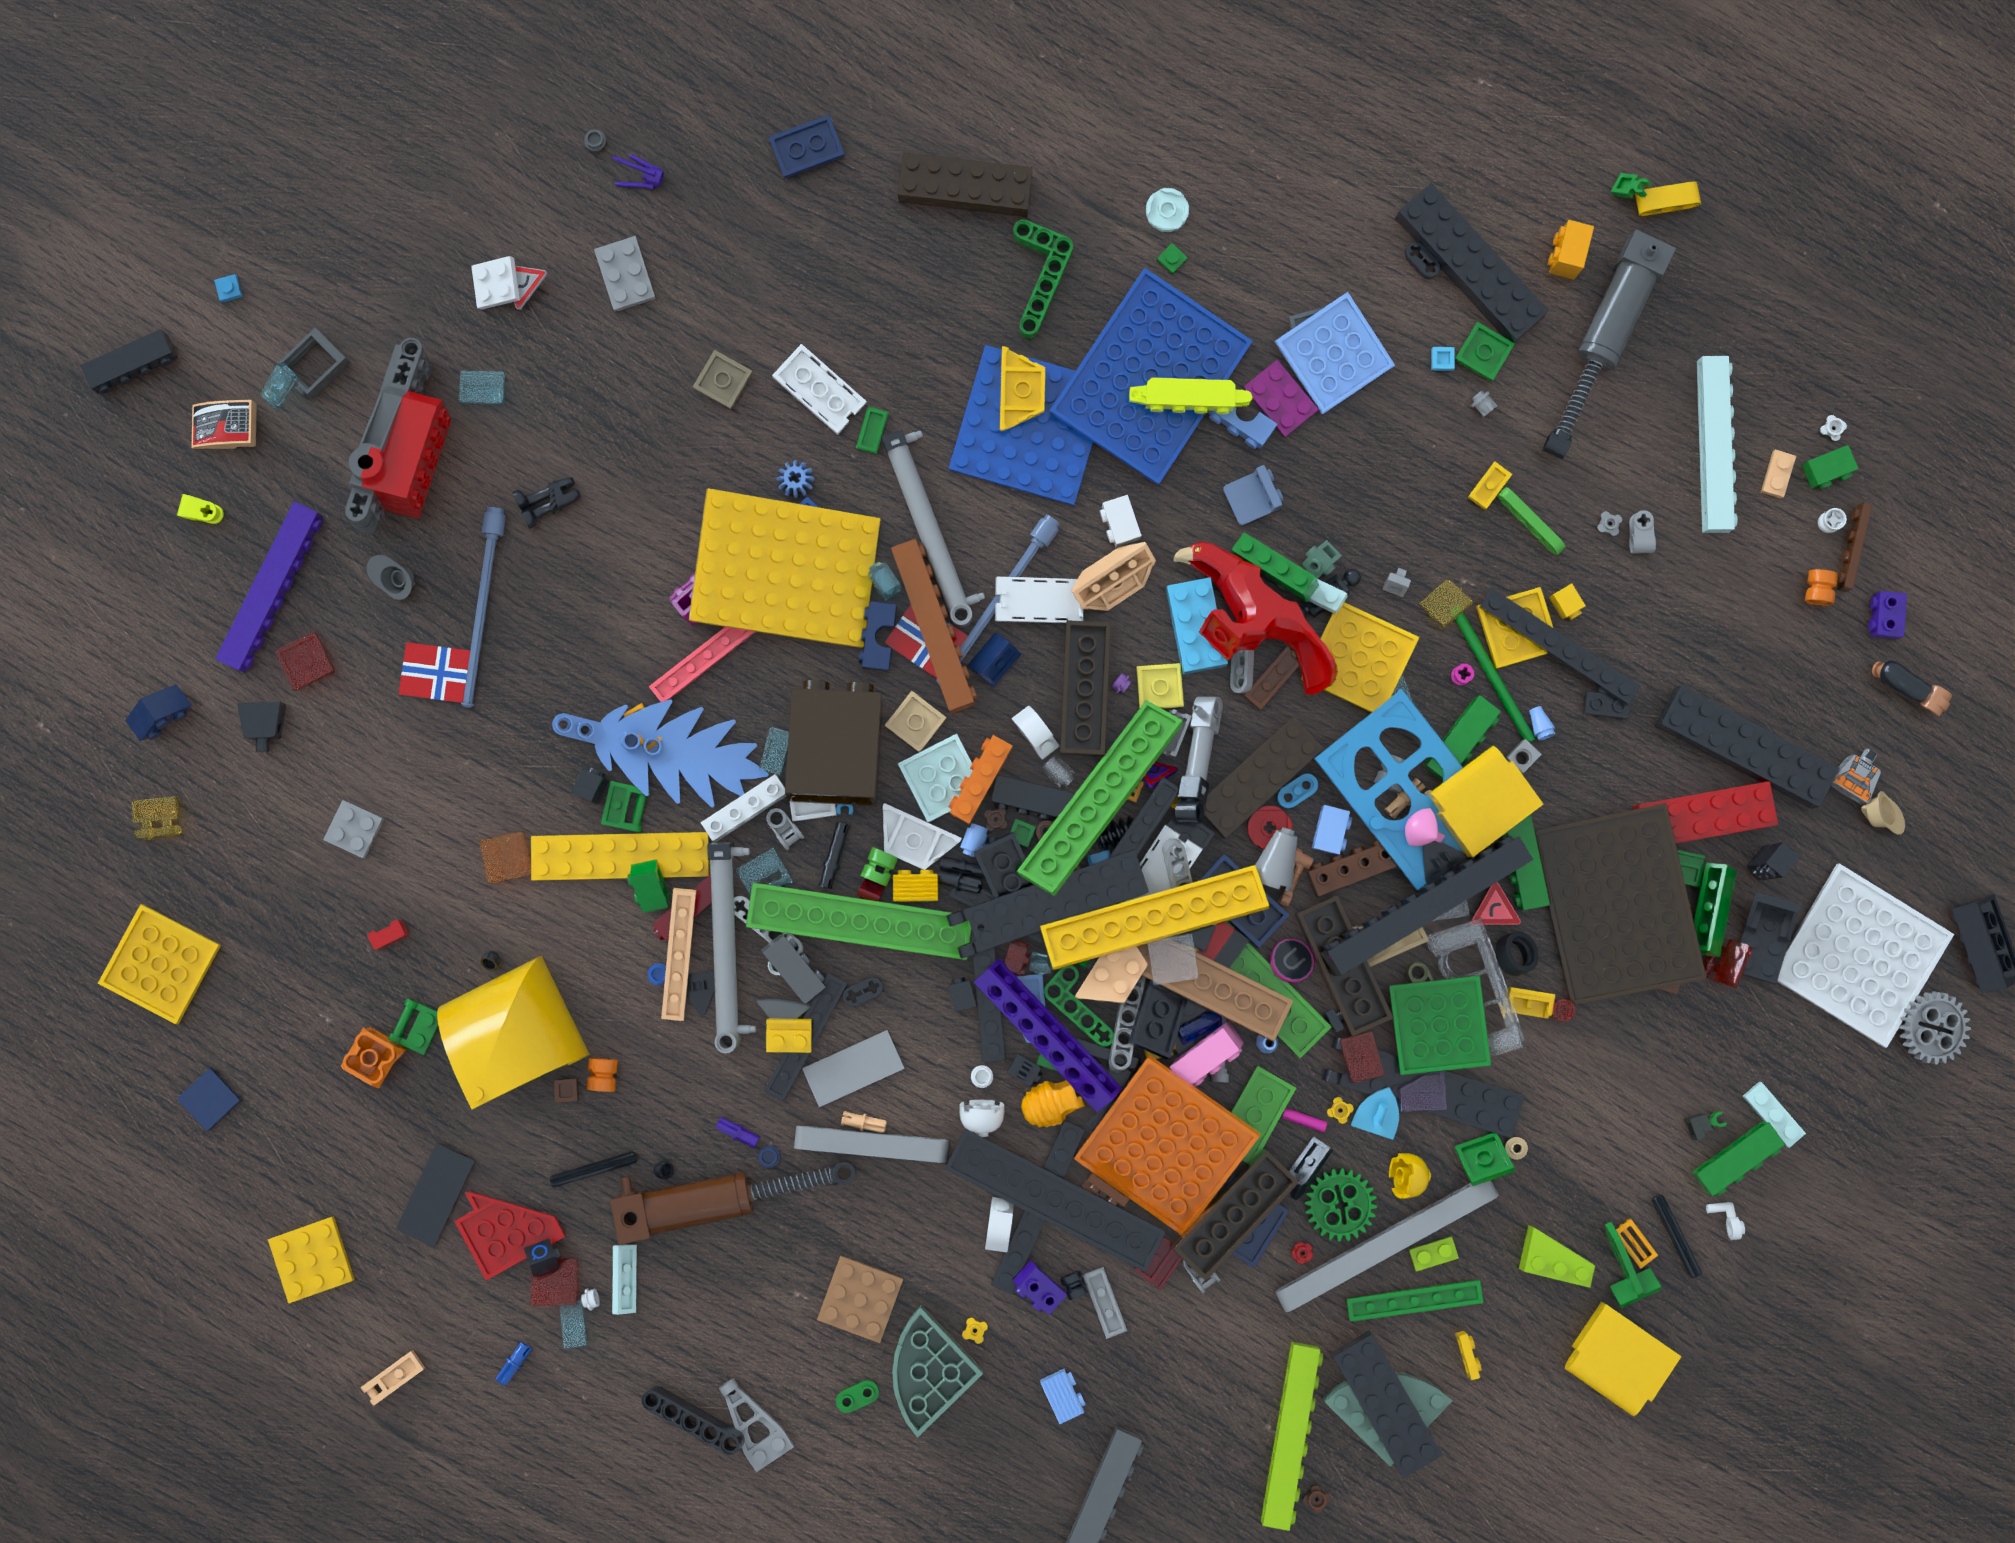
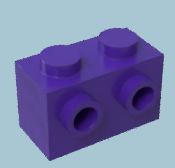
(1887, 615)
(1039, 1288)

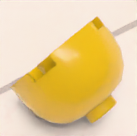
(1409, 1175)

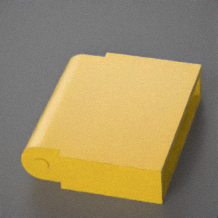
(1484, 801)
(1620, 1360)

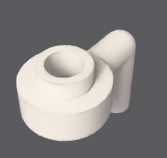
(1734, 1226)

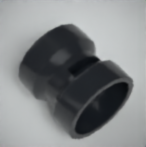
(1075, 1281)

